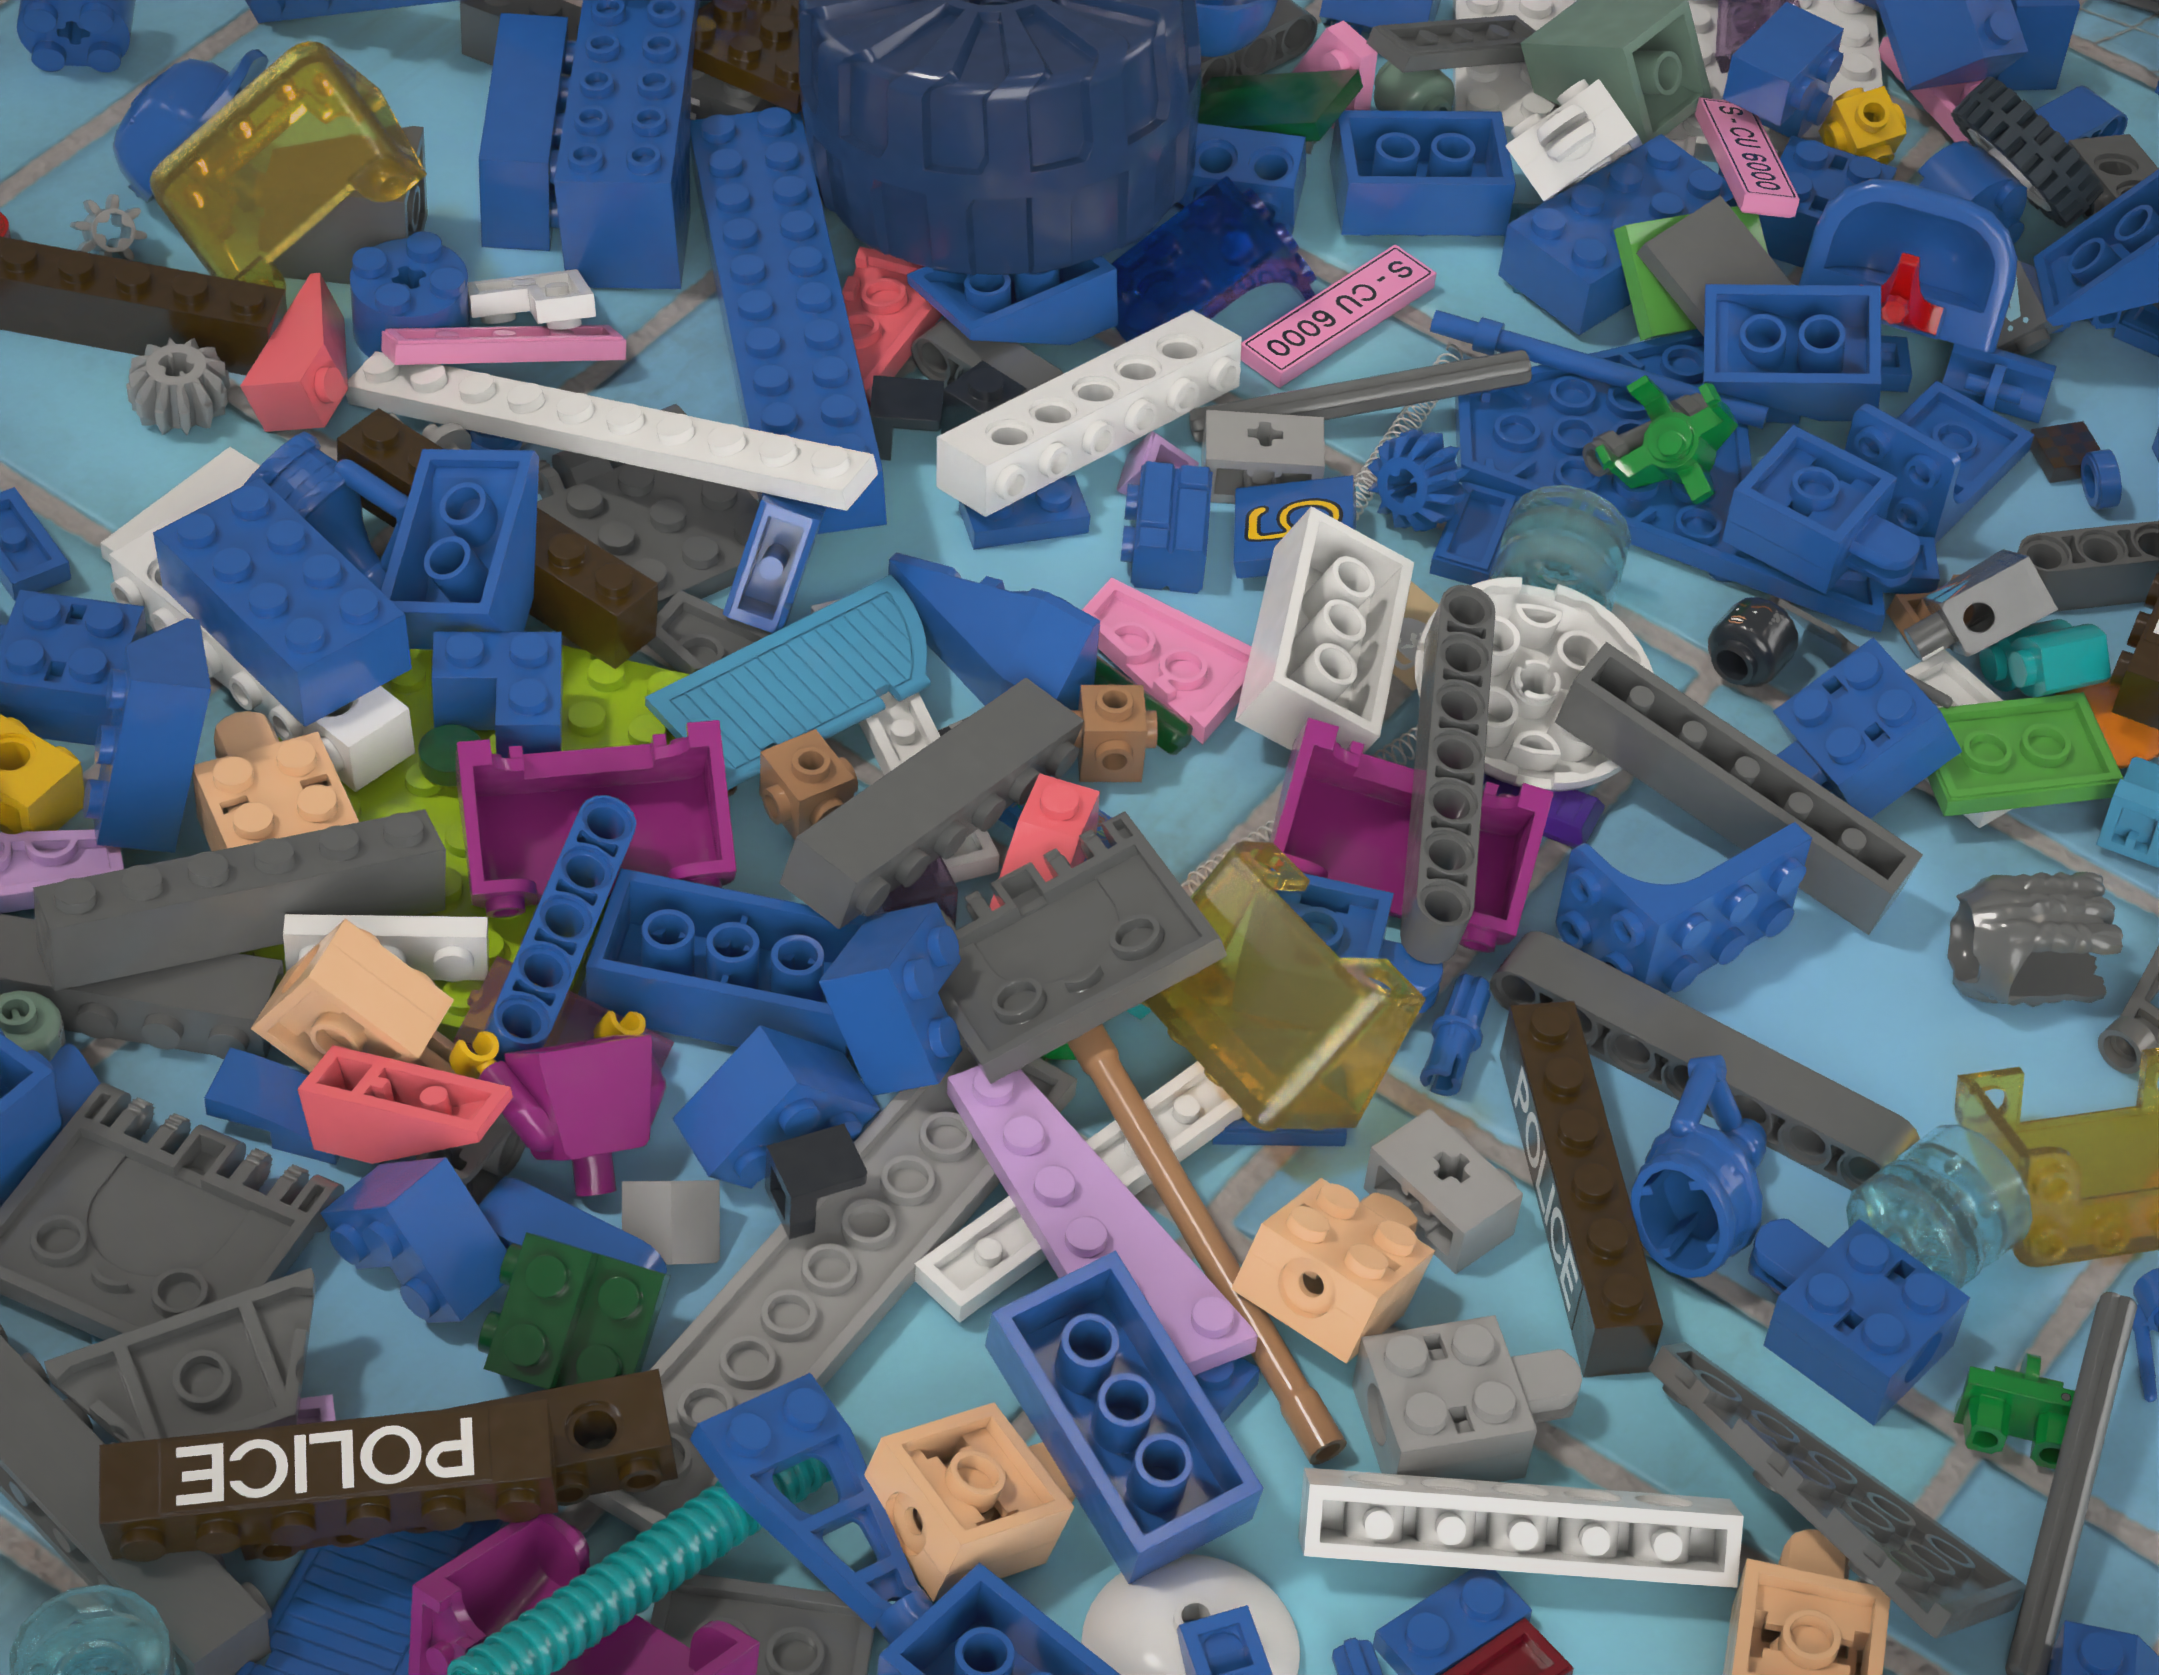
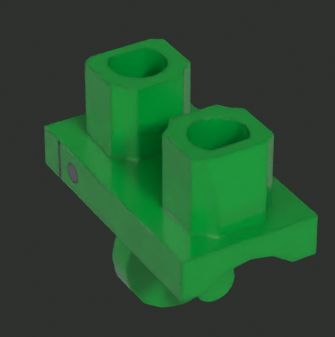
(2017, 1406)

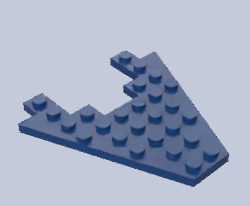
(1537, 437)

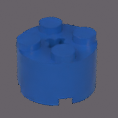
(76, 32)
(1979, 178)
(406, 286)

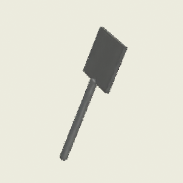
(1836, 638)

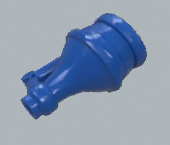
(330, 499)
(1698, 1183)

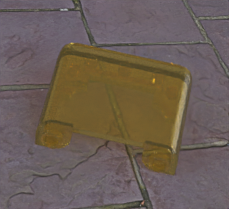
(282, 163)

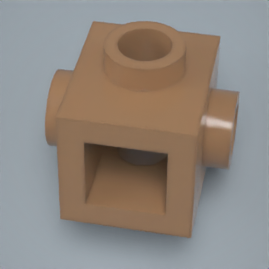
(1114, 733)
(804, 782)

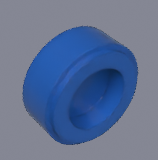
(2101, 479)

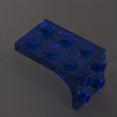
(1206, 261)

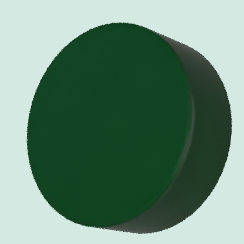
(438, 752)

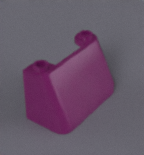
(525, 805)
(1351, 818)
(523, 1566)

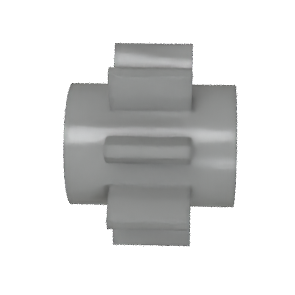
(119, 219)

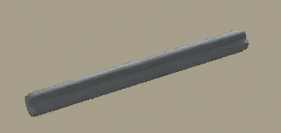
(1384, 390)
(2071, 1486)

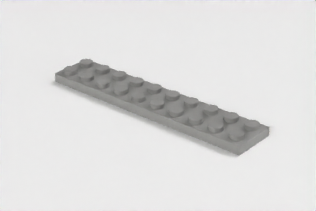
(819, 1295)

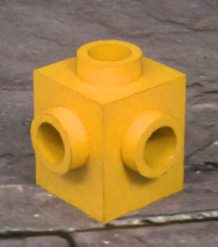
(1865, 124)

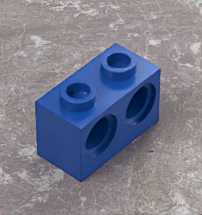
(1254, 159)

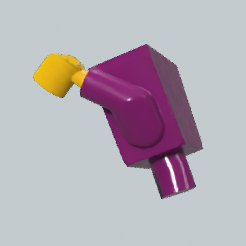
(577, 1096)

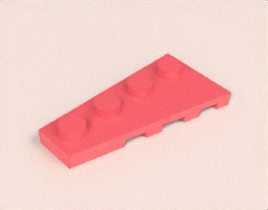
(884, 314)

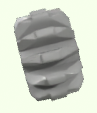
(178, 386)

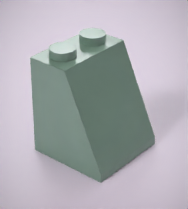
(1638, 51)

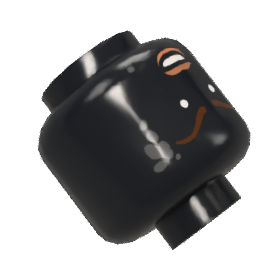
(1752, 642)

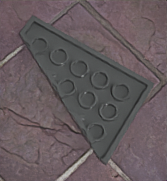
(1884, 1536)

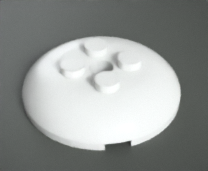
(1537, 653)

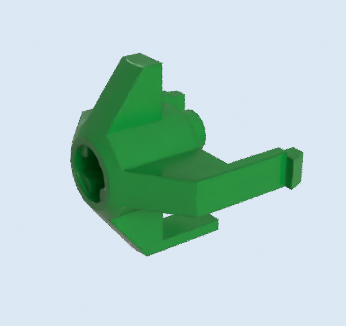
(1674, 443)

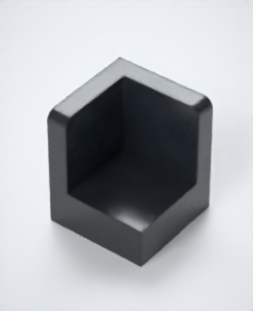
(904, 405)
(809, 1169)

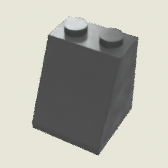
(356, 225)

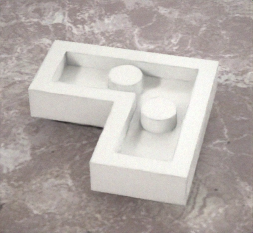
(551, 297)

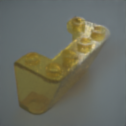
(1281, 1015)
(2085, 1173)

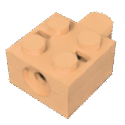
(266, 785)
(358, 999)
(1335, 1266)
(969, 1496)
(1806, 1615)

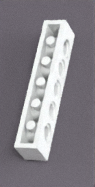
(1087, 412)
(359, 737)
(1520, 1527)

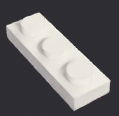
(435, 945)

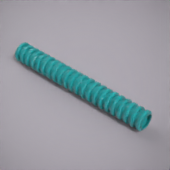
(628, 1581)

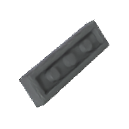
(1451, 43)

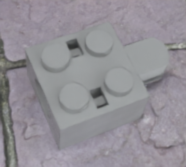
(1457, 1402)

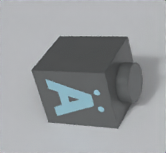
(2025, 322)

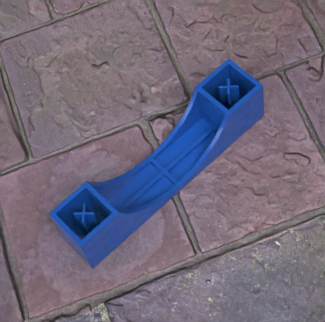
(628, 144)

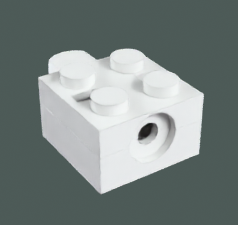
(1572, 140)

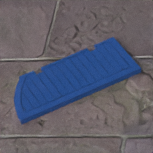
(354, 1604)

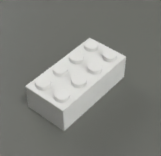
(1325, 634)

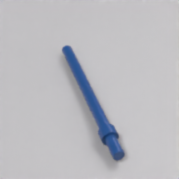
(1490, 337)

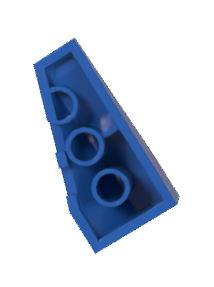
(999, 635)

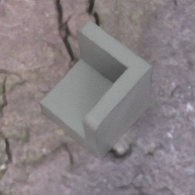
(675, 1218)

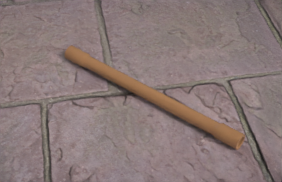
(1298, 1401)

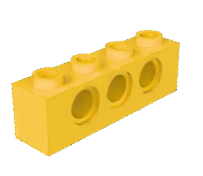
(37, 781)

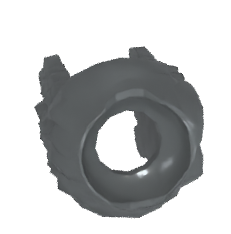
(2032, 938)

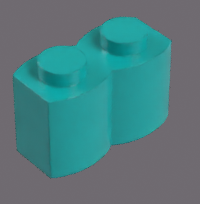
(2048, 659)

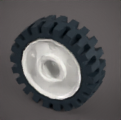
(2029, 149)

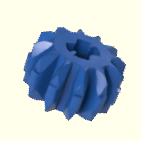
(1418, 480)

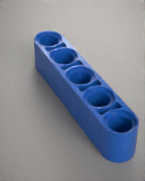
(561, 925)

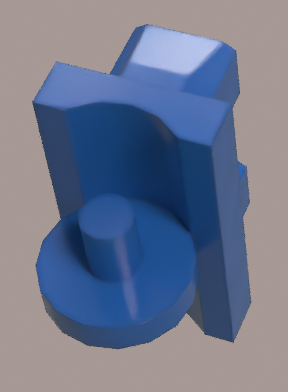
(2000, 381)

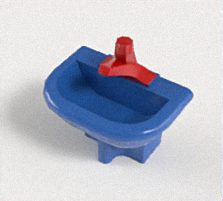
(1936, 256)

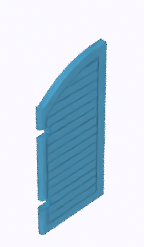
(804, 677)

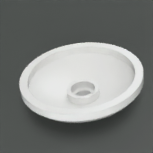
(1137, 1622)

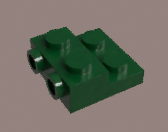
(570, 1315)

